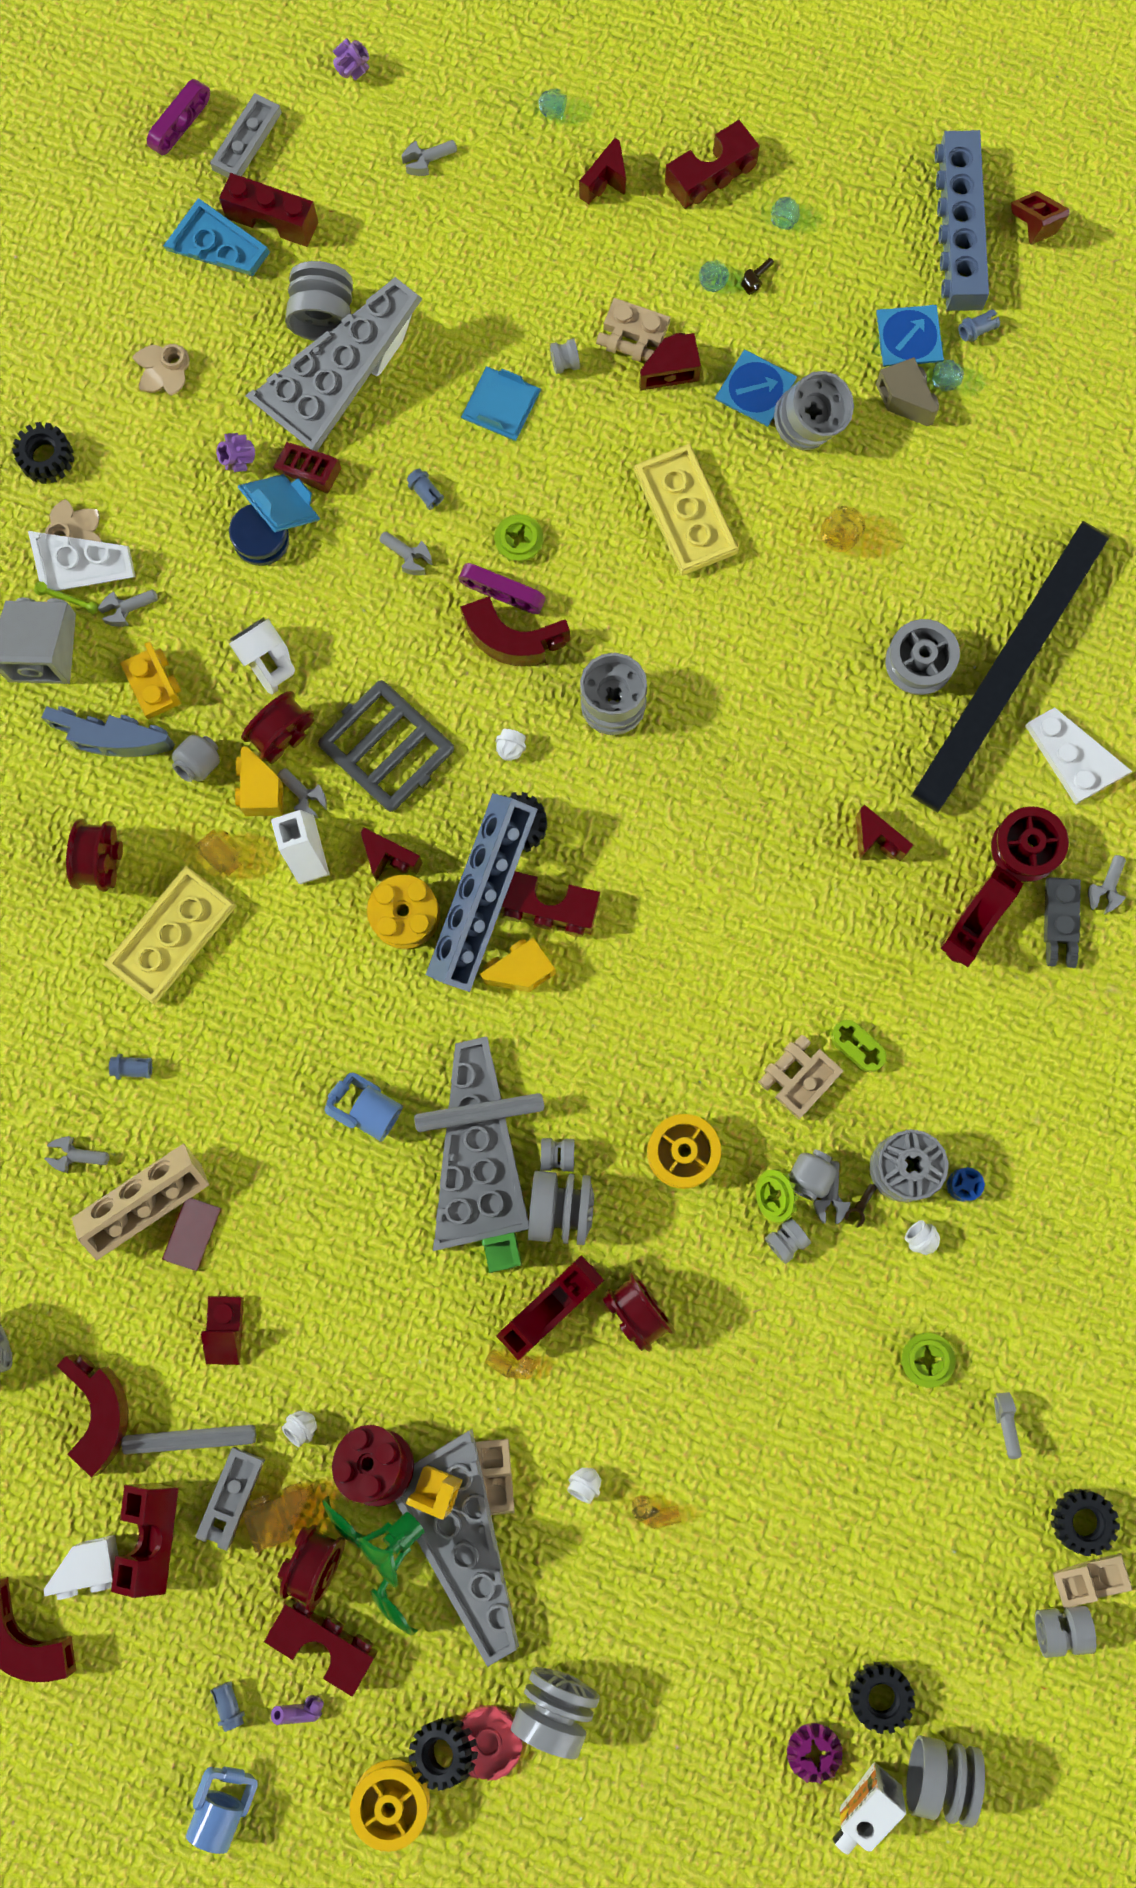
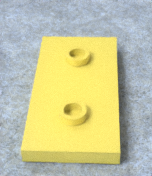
(685, 509)
(170, 935)

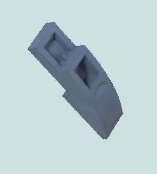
(116, 738)

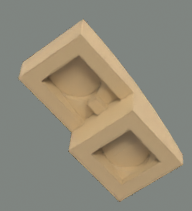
(497, 1475)
(1092, 1580)

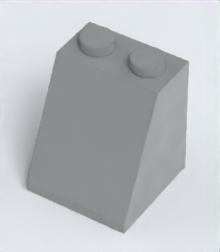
(37, 641)

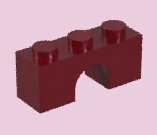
(695, 179)
(248, 200)
(574, 913)
(146, 1567)
(348, 1654)

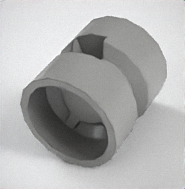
(1065, 1631)

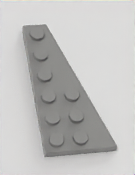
(330, 371)
(479, 1171)
(466, 1550)

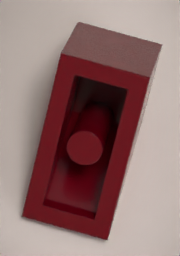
(672, 363)

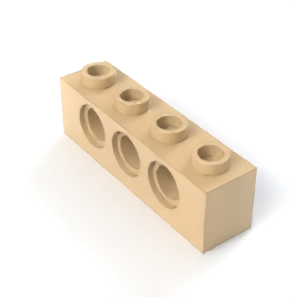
(139, 1202)

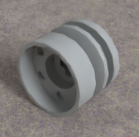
(317, 298)
(814, 410)
(614, 678)
(889, 1166)
(560, 1208)
(551, 1721)
(945, 1781)

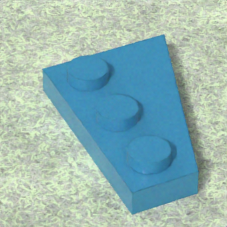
(216, 240)

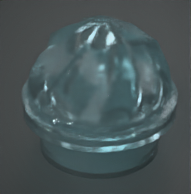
(552, 104)
(785, 213)
(713, 275)
(947, 375)

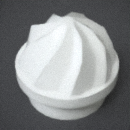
(510, 744)
(922, 1238)
(299, 1427)
(585, 1484)

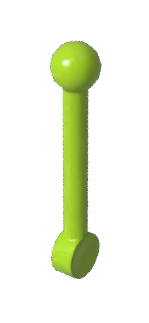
(41, 588)

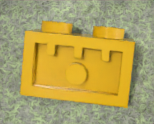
(150, 681)

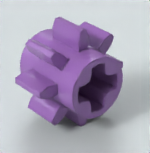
(351, 59)
(235, 452)

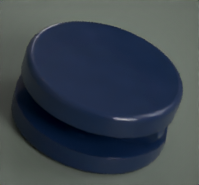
(255, 539)

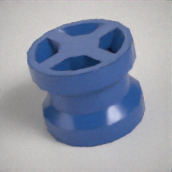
(971, 1181)

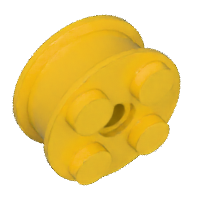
(398, 894)
(689, 1132)
(387, 1827)

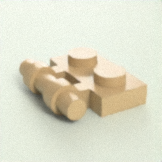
(636, 324)
(810, 1081)

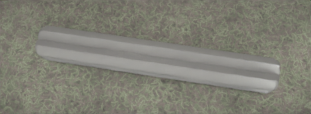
(479, 1112)
(189, 1439)

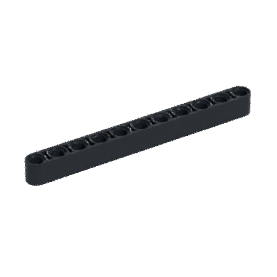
(1010, 667)

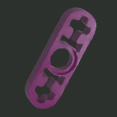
(178, 117)
(502, 588)

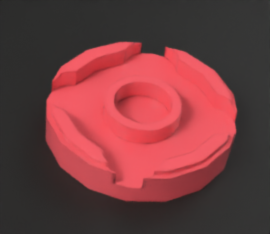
(496, 1744)

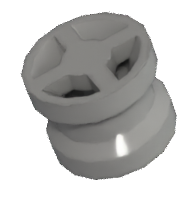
(564, 356)

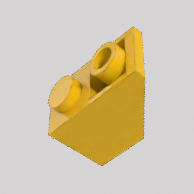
(260, 788)
(521, 969)

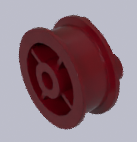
(278, 726)
(1042, 830)
(93, 855)
(639, 1311)
(372, 1466)
(311, 1566)

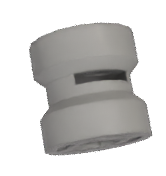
(549, 1154)
(787, 1240)

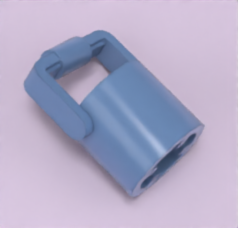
(372, 1110)
(217, 1812)

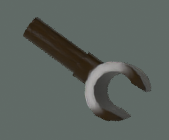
(751, 278)
(862, 1204)

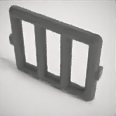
(401, 708)

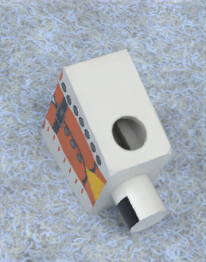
(870, 1811)

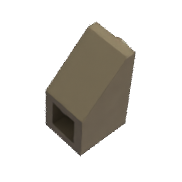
(907, 393)

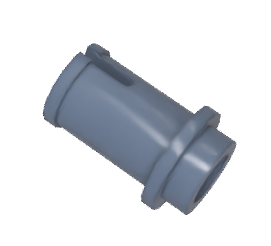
(972, 328)
(419, 482)
(130, 1067)
(227, 1706)

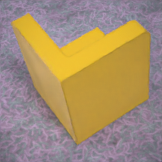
(435, 1492)

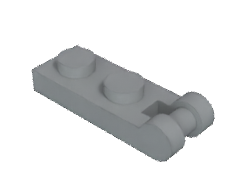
(230, 1497)

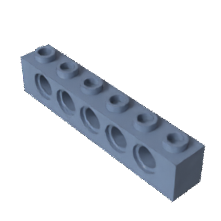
(962, 150)
(481, 892)

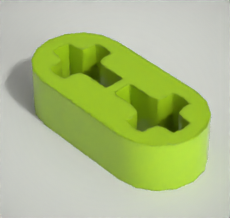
(853, 1052)

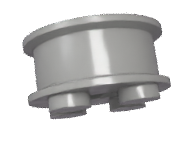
(911, 670)

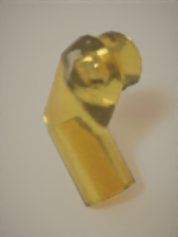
(510, 1369)
(651, 1516)

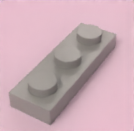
(246, 136)

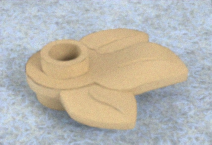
(159, 371)
(73, 523)

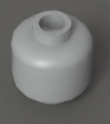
(195, 758)
(813, 1175)

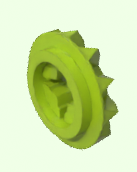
(514, 526)
(766, 1191)
(940, 1370)

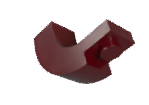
(507, 644)
(980, 916)
(550, 1307)
(108, 1413)
(29, 1657)

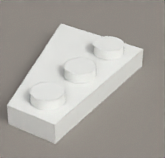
(78, 562)
(1074, 756)

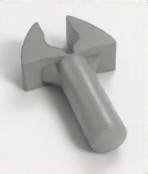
(423, 156)
(407, 553)
(124, 606)
(302, 792)
(1108, 886)
(75, 1155)
(840, 1206)
(1005, 1413)

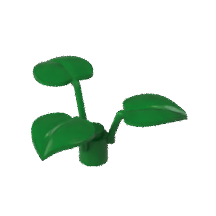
(398, 1539)

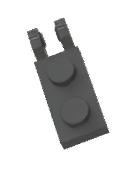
(1062, 919)

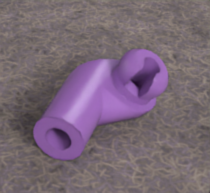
(298, 1712)

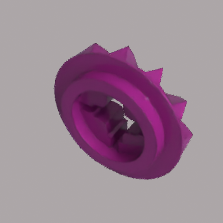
(800, 1745)

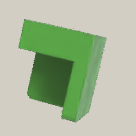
(502, 1252)

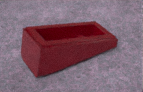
(323, 482)

